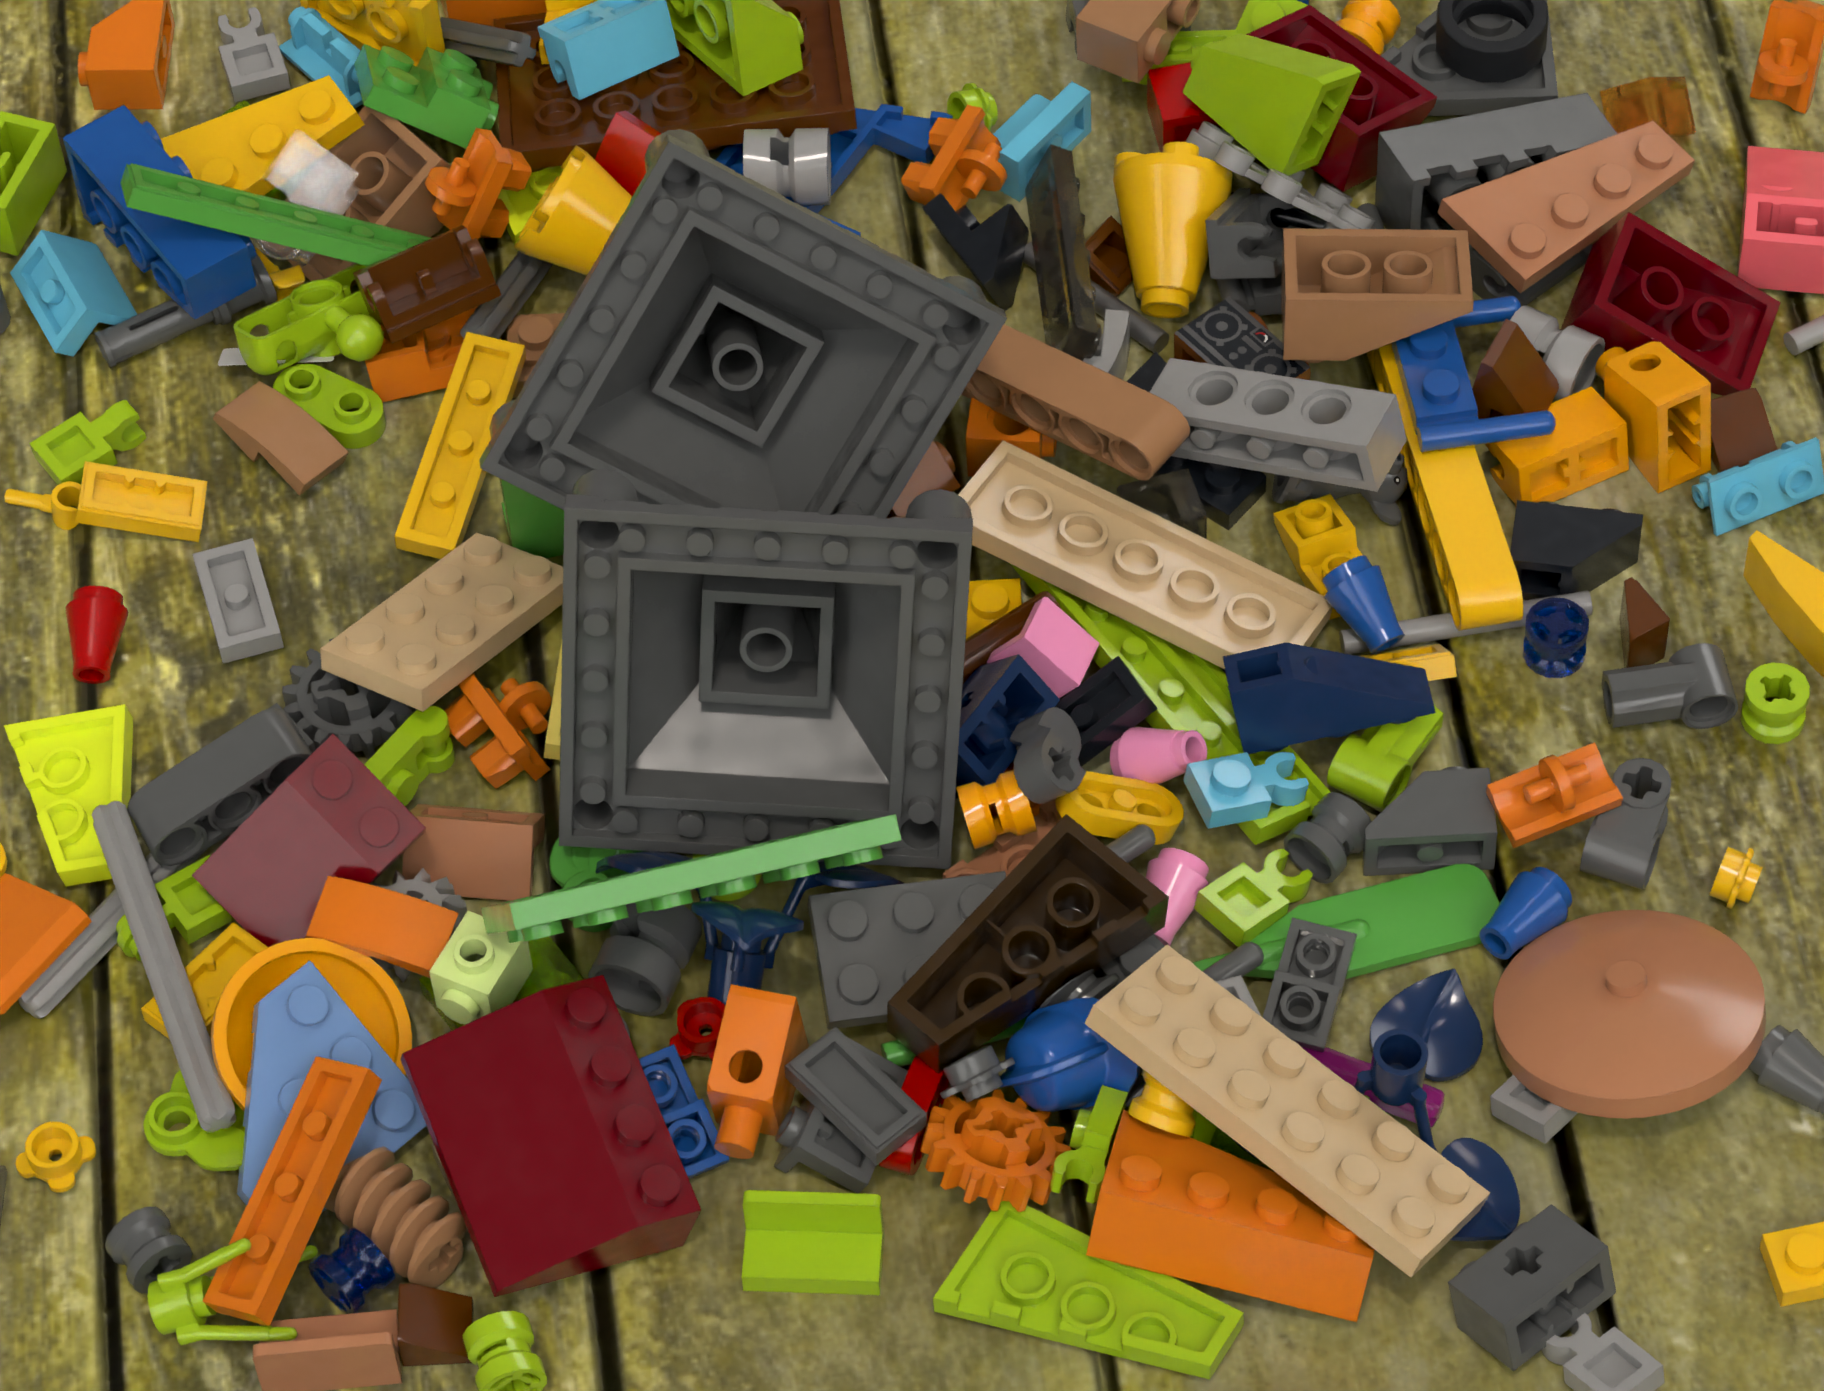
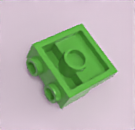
(436, 96)

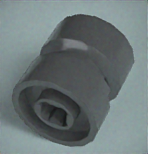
(646, 957)

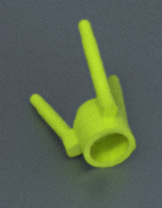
(178, 1305)

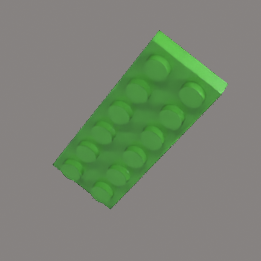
(672, 883)

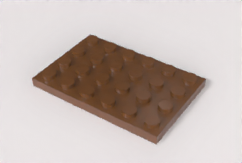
(682, 94)

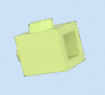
(478, 971)

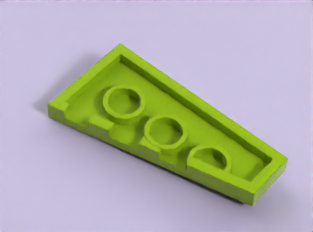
(1038, 1281)

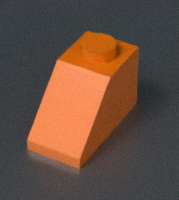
(129, 56)

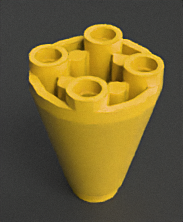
(1163, 222)

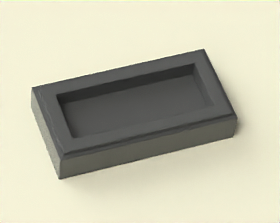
(855, 1095)

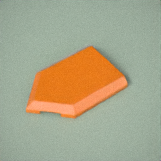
(32, 934)

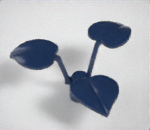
(739, 955)
(1437, 1037)

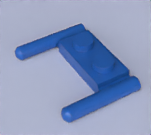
(1441, 391)

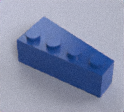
(189, 261)

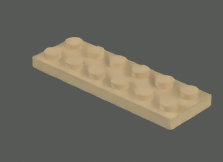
(1134, 561)
(1288, 1109)

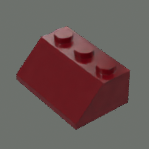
(1379, 102)

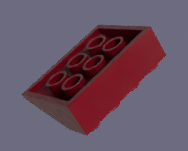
(552, 1138)

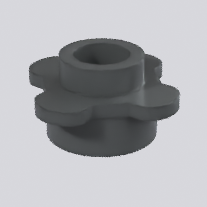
(975, 1074)

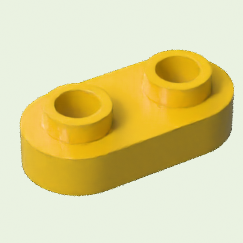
(1117, 804)

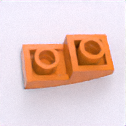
(382, 924)

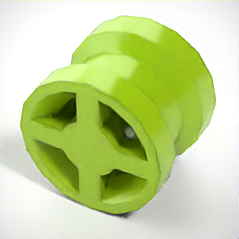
(1783, 717)

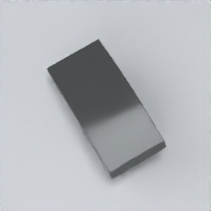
(1309, 982)

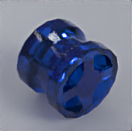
(1544, 626)
(352, 1271)

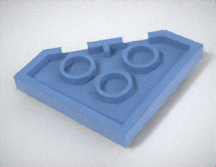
(291, 1029)

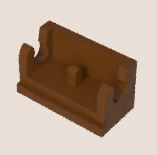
(427, 284)

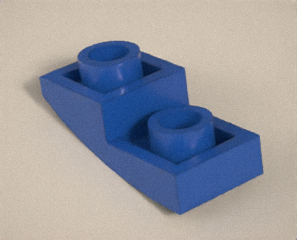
(683, 1112)

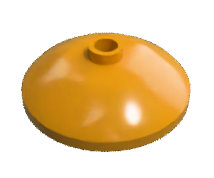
(352, 975)

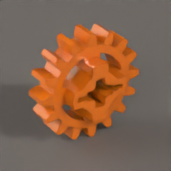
(993, 1149)

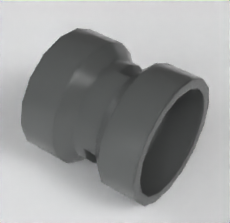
(1328, 837)

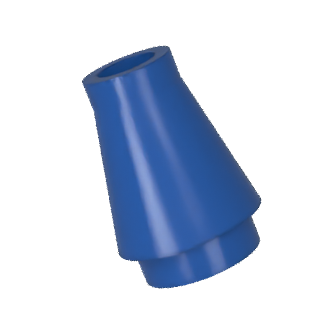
(1364, 602)
(1528, 909)

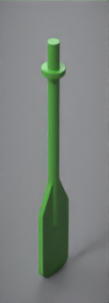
(1392, 923)

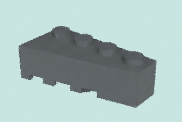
(1455, 154)

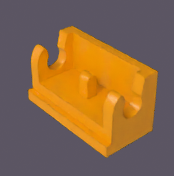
(1580, 452)

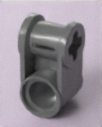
(1627, 838)

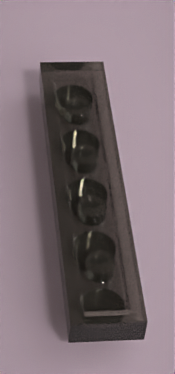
(1062, 256)

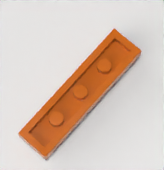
(293, 1189)

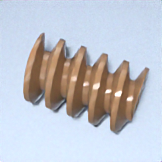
(399, 1217)

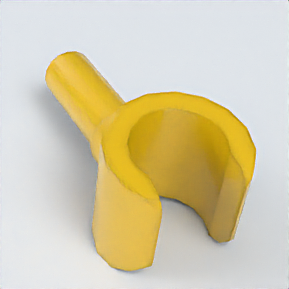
(283, 280)
(57, 503)

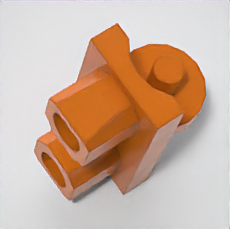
(1790, 54)
(963, 162)
(470, 187)
(509, 749)
(1553, 795)

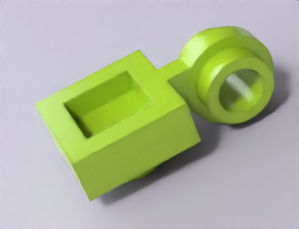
(185, 907)

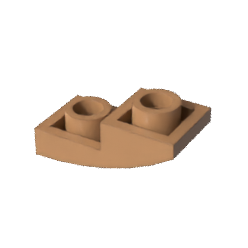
(283, 433)

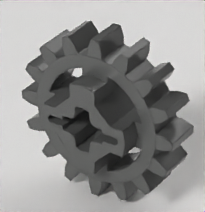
(331, 705)

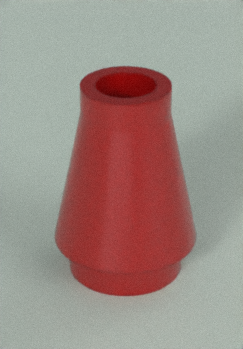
(95, 628)

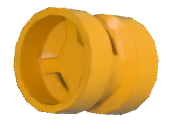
(1363, 18)
(1011, 805)

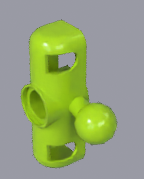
(311, 321)

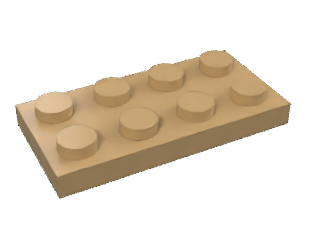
(446, 622)

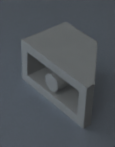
(1433, 825)

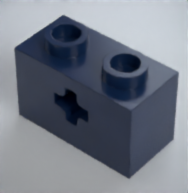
(991, 707)

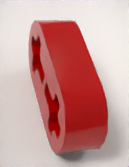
(924, 1088)

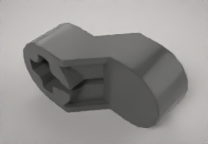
(1047, 755)

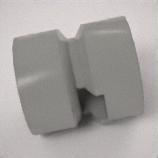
(790, 165)
(1568, 352)

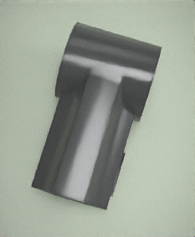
(1687, 687)

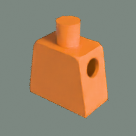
(747, 1073)

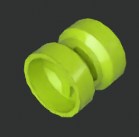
(503, 1353)

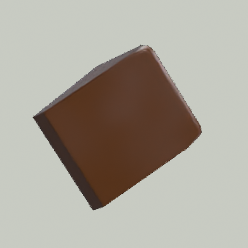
(1109, 257)
(1739, 429)
(1642, 626)
(432, 1325)

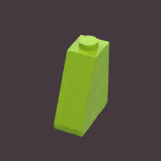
(1271, 97)

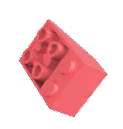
(1783, 220)

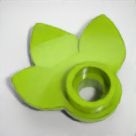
(209, 1150)

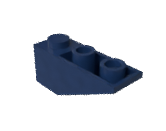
(1311, 693)

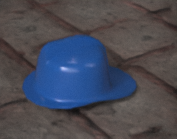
(1063, 1060)

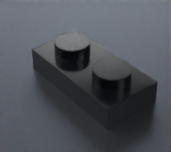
(1106, 707)

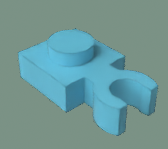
(1236, 791)

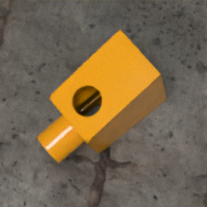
(1663, 409)

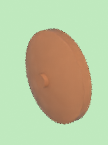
(1629, 1014)

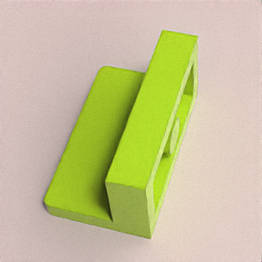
(812, 1242)

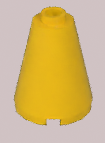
(574, 215)

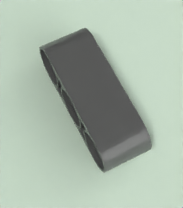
(217, 787)

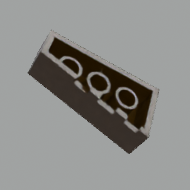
(1046, 923)

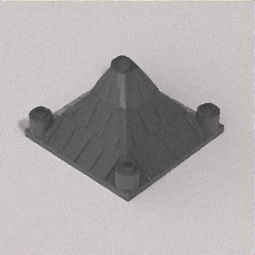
(742, 355)
(759, 672)

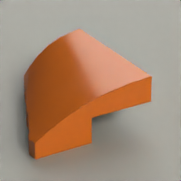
(418, 361)

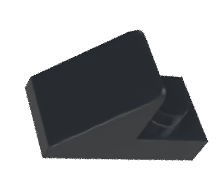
(988, 249)

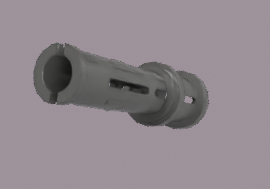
(170, 321)

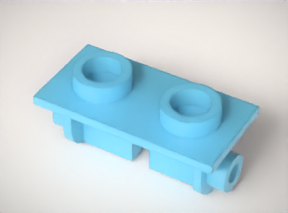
(322, 51)
(1762, 486)

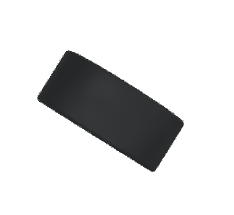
(1491, 60)

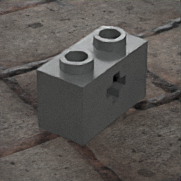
(1532, 1286)

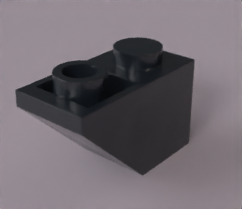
(1571, 547)

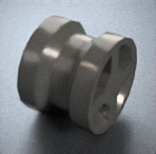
(146, 1247)

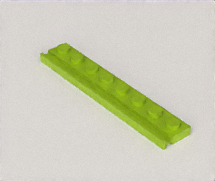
(1187, 695)

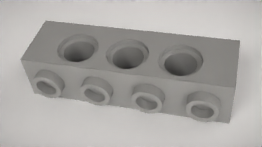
(1284, 424)

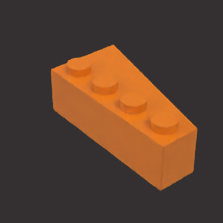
(1223, 1224)

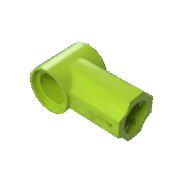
(1381, 760)

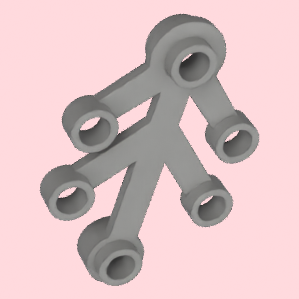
(1326, 204)

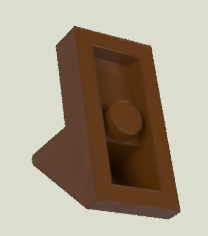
(1513, 376)

